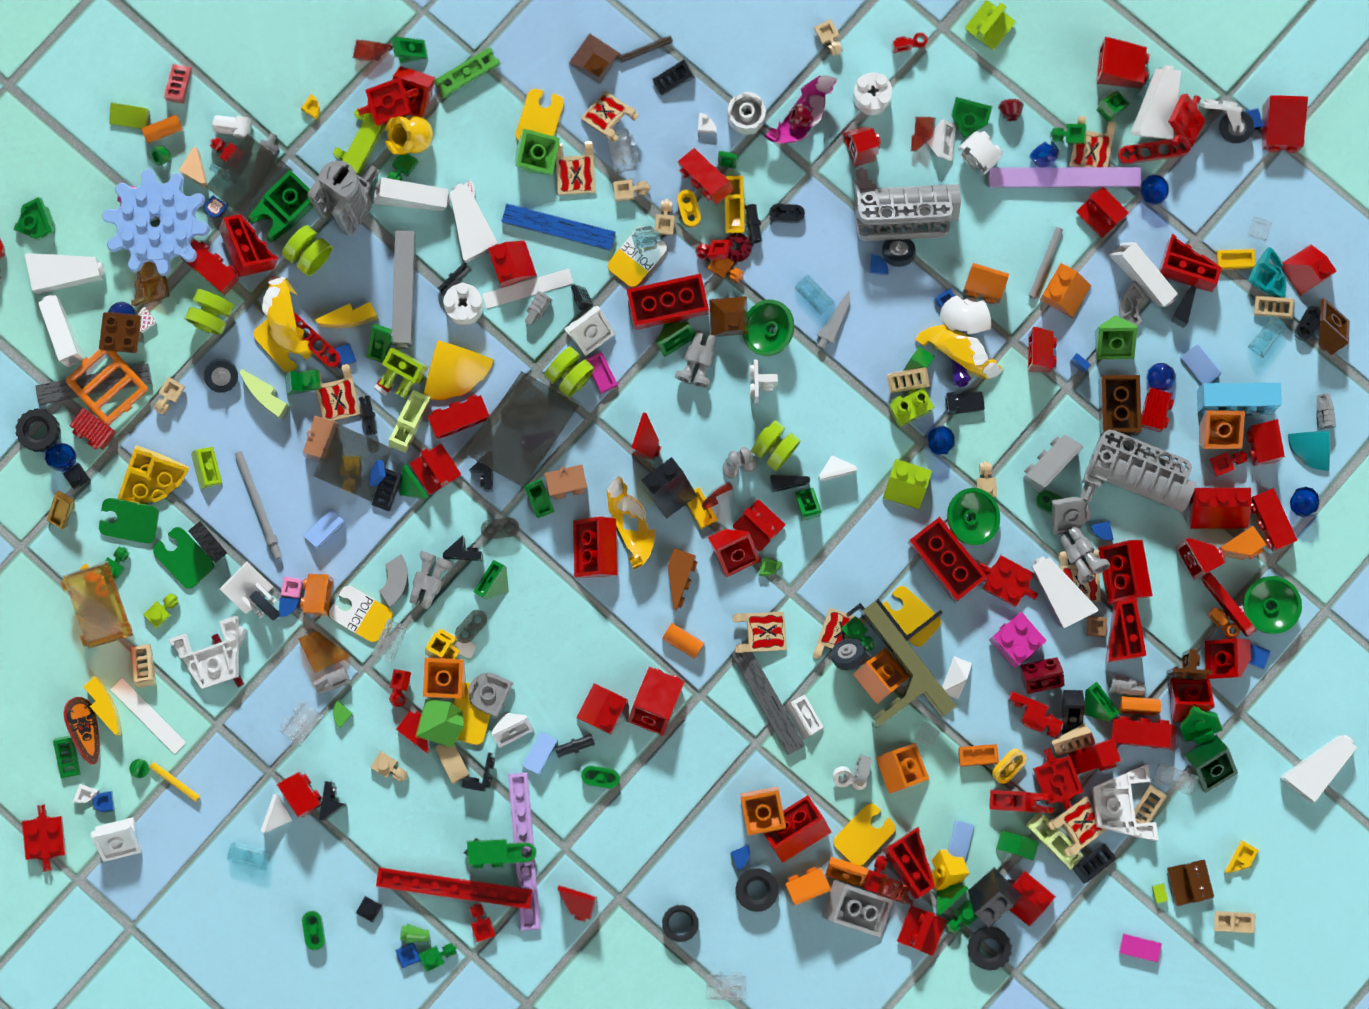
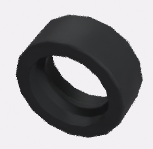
(665, 923)

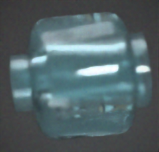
(645, 239)

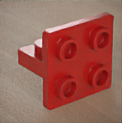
(1102, 212)
(435, 468)
(760, 523)
(921, 930)

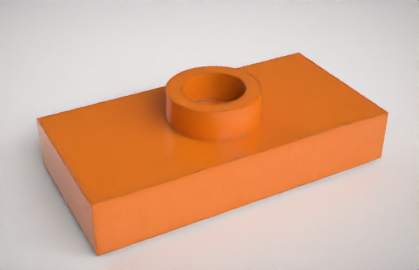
(978, 755)

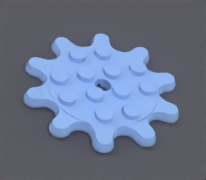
(176, 224)

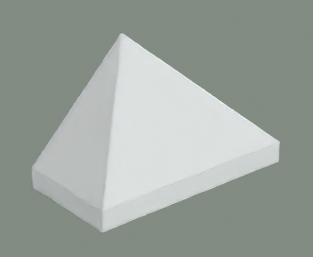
(943, 140)
(836, 468)
(956, 677)
(511, 728)
(276, 815)

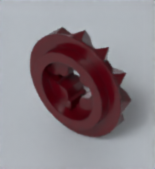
(746, 247)

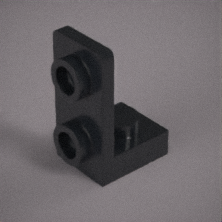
(964, 402)
(474, 784)

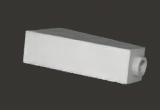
(1158, 105)
(410, 195)
(471, 224)
(61, 271)
(1144, 272)
(60, 331)
(1063, 595)
(1318, 770)

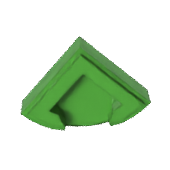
(769, 567)
(341, 714)

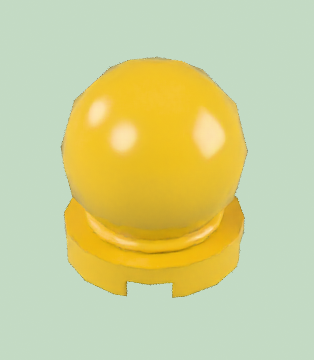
(408, 135)

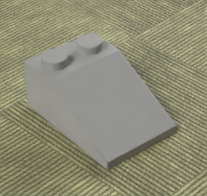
(857, 908)

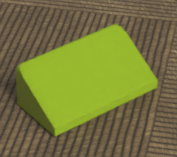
(128, 116)
(206, 467)

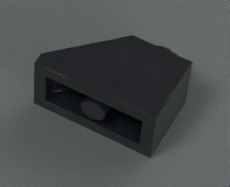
(1072, 710)

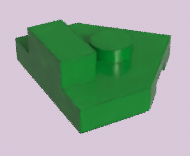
(970, 116)
(35, 220)
(1200, 726)

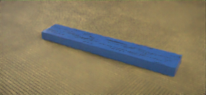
(558, 227)

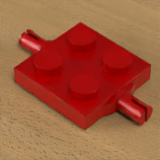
(388, 101)
(1186, 121)
(1008, 581)
(1058, 778)
(43, 838)

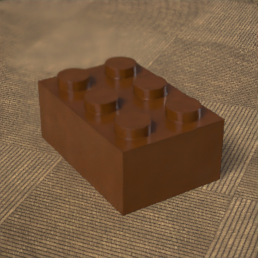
(1120, 404)

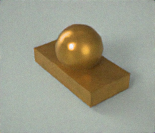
(60, 510)

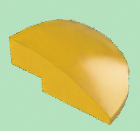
(455, 371)
(150, 476)

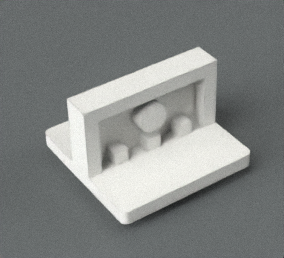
(766, 382)

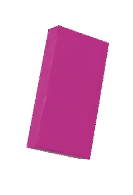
(602, 374)
(1140, 948)

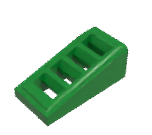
(727, 159)
(69, 773)

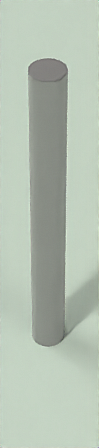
(1045, 263)

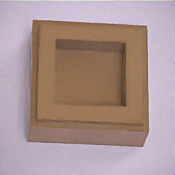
(1096, 626)

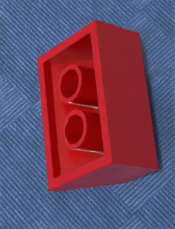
(1220, 508)
(595, 547)
(1200, 557)
(1127, 572)
(803, 828)

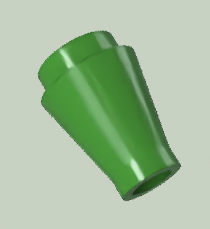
(413, 934)

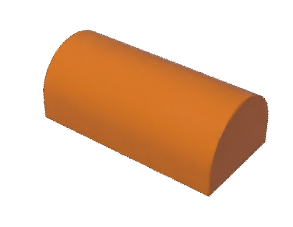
(162, 128)
(683, 640)
(1139, 706)
(846, 871)

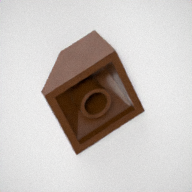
(594, 58)
(728, 316)
(1332, 328)

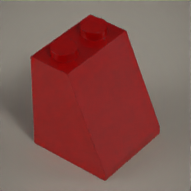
(1122, 64)
(1284, 123)
(656, 701)

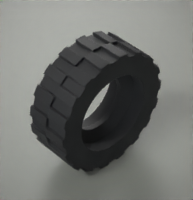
(30, 417)
(207, 541)
(771, 886)
(1004, 948)

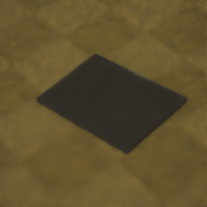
(522, 429)

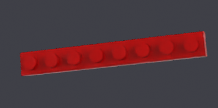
(454, 888)

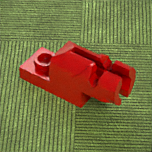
(1035, 715)
(1019, 801)

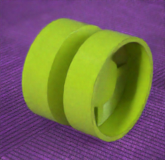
(307, 250)
(206, 317)
(573, 375)
(771, 442)

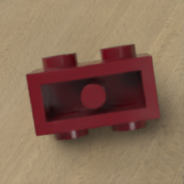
(1042, 675)

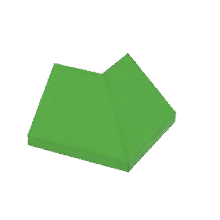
(537, 152)
(1116, 339)
(440, 722)

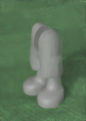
(699, 355)
(736, 459)
(1079, 550)
(428, 584)

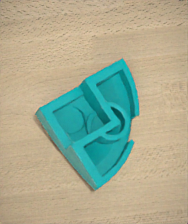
(1268, 274)
(1312, 448)

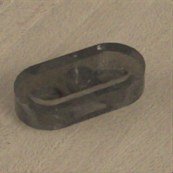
(500, 528)
(470, 626)

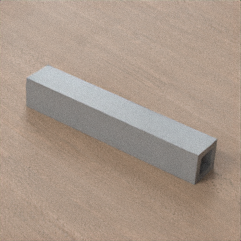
(403, 289)

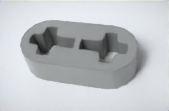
(861, 770)

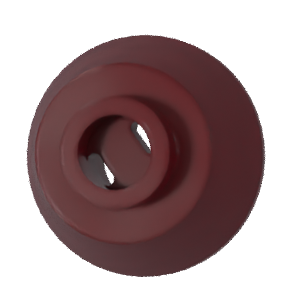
(1011, 109)
(800, 117)

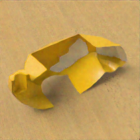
(280, 316)
(962, 349)
(621, 503)

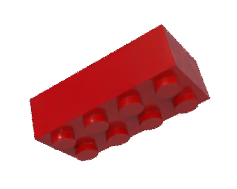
(668, 301)
(947, 559)

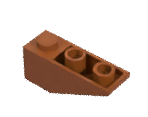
(679, 570)

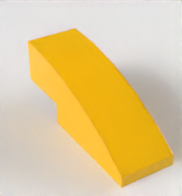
(735, 206)
(347, 317)
(104, 705)

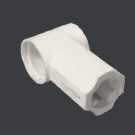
(237, 126)

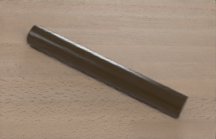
(645, 49)

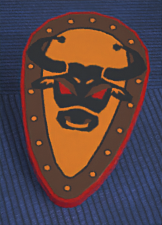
(83, 728)

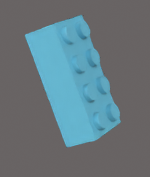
(1239, 397)

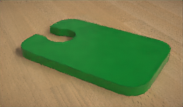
(134, 520)
(187, 562)

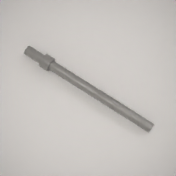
(271, 539)

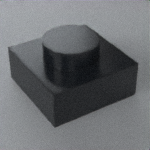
(76, 476)
(369, 909)

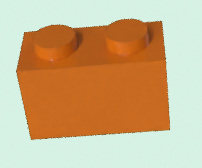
(985, 283)
(1066, 290)
(1222, 430)
(1244, 545)
(317, 594)
(881, 675)
(444, 678)
(902, 768)
(763, 810)
(807, 886)

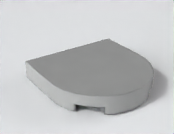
(1069, 512)
(489, 693)

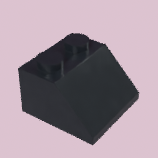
(992, 897)

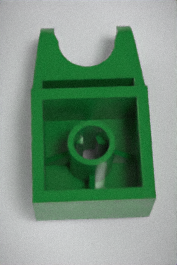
(279, 209)
(496, 853)

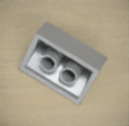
(1051, 462)

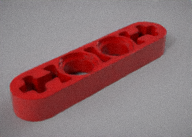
(1154, 152)
(313, 338)
(1228, 604)

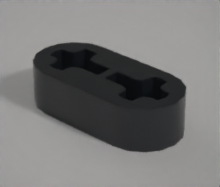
(787, 208)
(1304, 321)

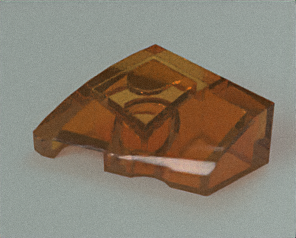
(149, 285)
(321, 651)

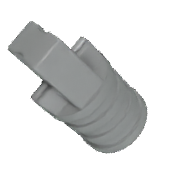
(537, 307)
(1325, 411)
(332, 680)
(1126, 686)

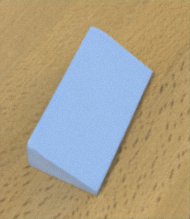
(1201, 365)
(324, 528)
(540, 753)
(960, 839)

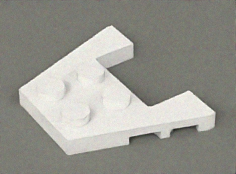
(216, 662)
(1115, 805)

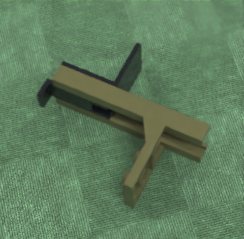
(921, 678)

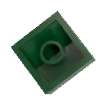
(1211, 763)

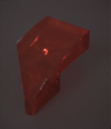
(370, 50)
(923, 132)
(711, 500)
(894, 890)

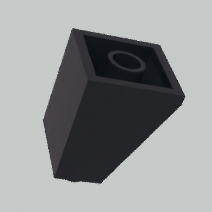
(668, 487)

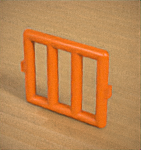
(83, 393)

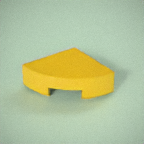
(311, 107)

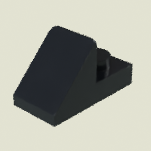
(485, 481)
(457, 552)
(328, 807)

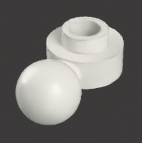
(845, 780)

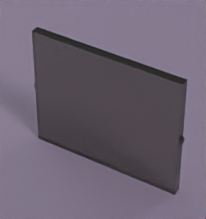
(247, 176)
(349, 461)

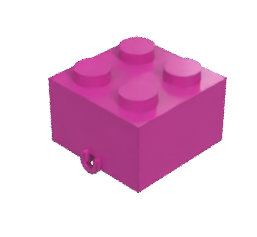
(1017, 640)

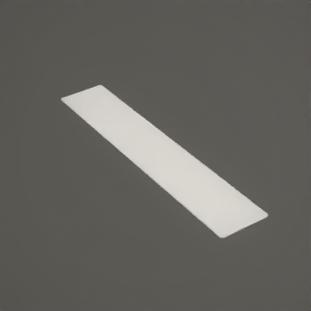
(527, 288)
(148, 715)

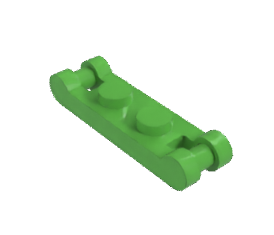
(467, 72)

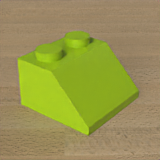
(907, 484)

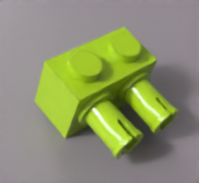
(404, 365)
(911, 407)

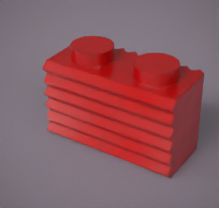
(1155, 410)
(93, 429)

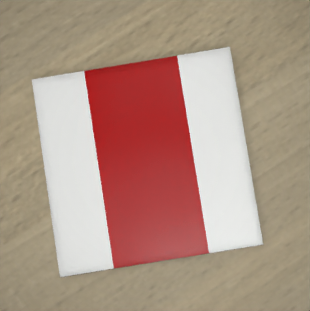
(382, 389)

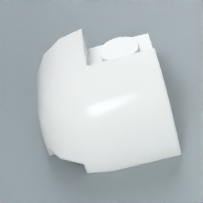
(966, 315)

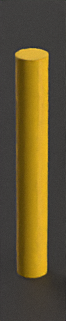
(174, 781)

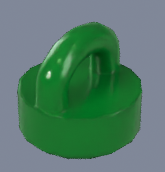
(160, 155)
(139, 768)

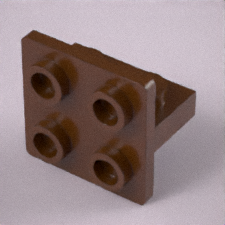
(120, 332)
(1190, 661)
(1190, 882)

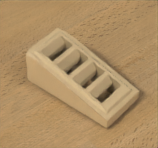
(1282, 301)
(896, 382)
(147, 681)
(1073, 740)
(1162, 796)

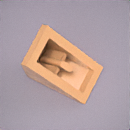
(193, 168)

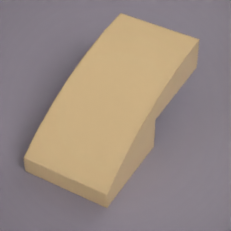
(452, 763)
(1234, 922)

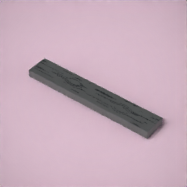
(61, 391)
(769, 701)

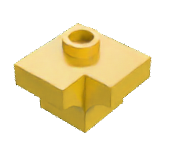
(442, 646)
(948, 870)

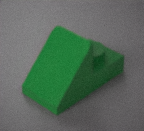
(409, 49)
(1112, 105)
(379, 343)
(302, 382)
(539, 498)

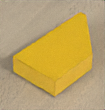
(1242, 857)

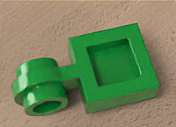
(1074, 134)
(403, 164)
(120, 554)
(855, 630)
(965, 914)
(433, 957)

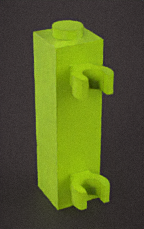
(363, 143)

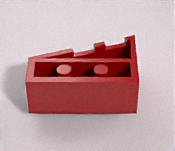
(245, 248)
(1100, 755)

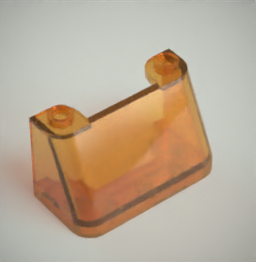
(97, 605)

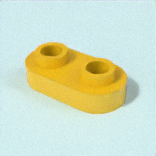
(689, 209)
(1009, 766)

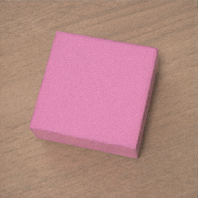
(292, 587)

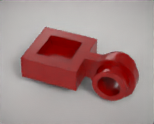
(905, 44)
(217, 145)
(716, 251)
(1224, 464)
(399, 682)
(874, 878)
(482, 928)

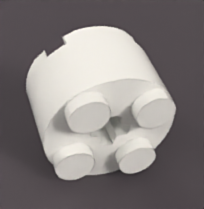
(879, 86)
(737, 108)
(980, 152)
(463, 293)

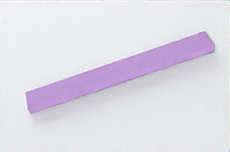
(1065, 177)
(524, 834)

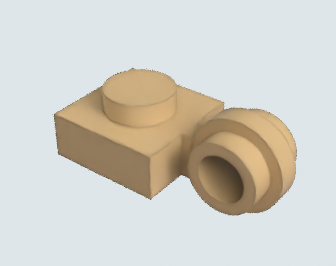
(827, 34)
(625, 190)
(665, 222)
(170, 391)
(986, 483)
(385, 765)

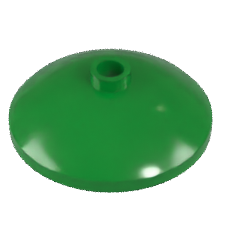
(762, 320)
(982, 513)
(1285, 603)

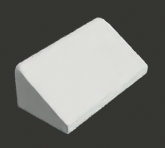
(804, 717)

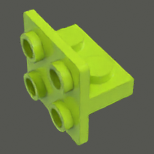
(990, 24)

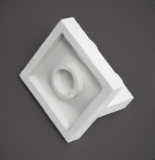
(590, 330)
(116, 839)

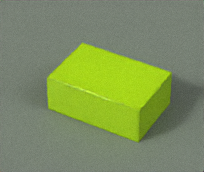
(1159, 893)

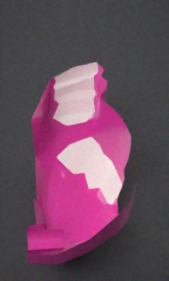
(814, 98)

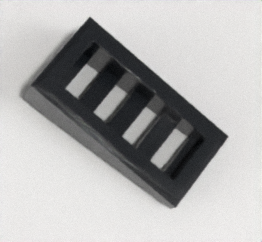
(676, 68)
(581, 296)
(1183, 311)
(785, 482)
(380, 488)
(1083, 875)

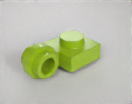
(158, 614)

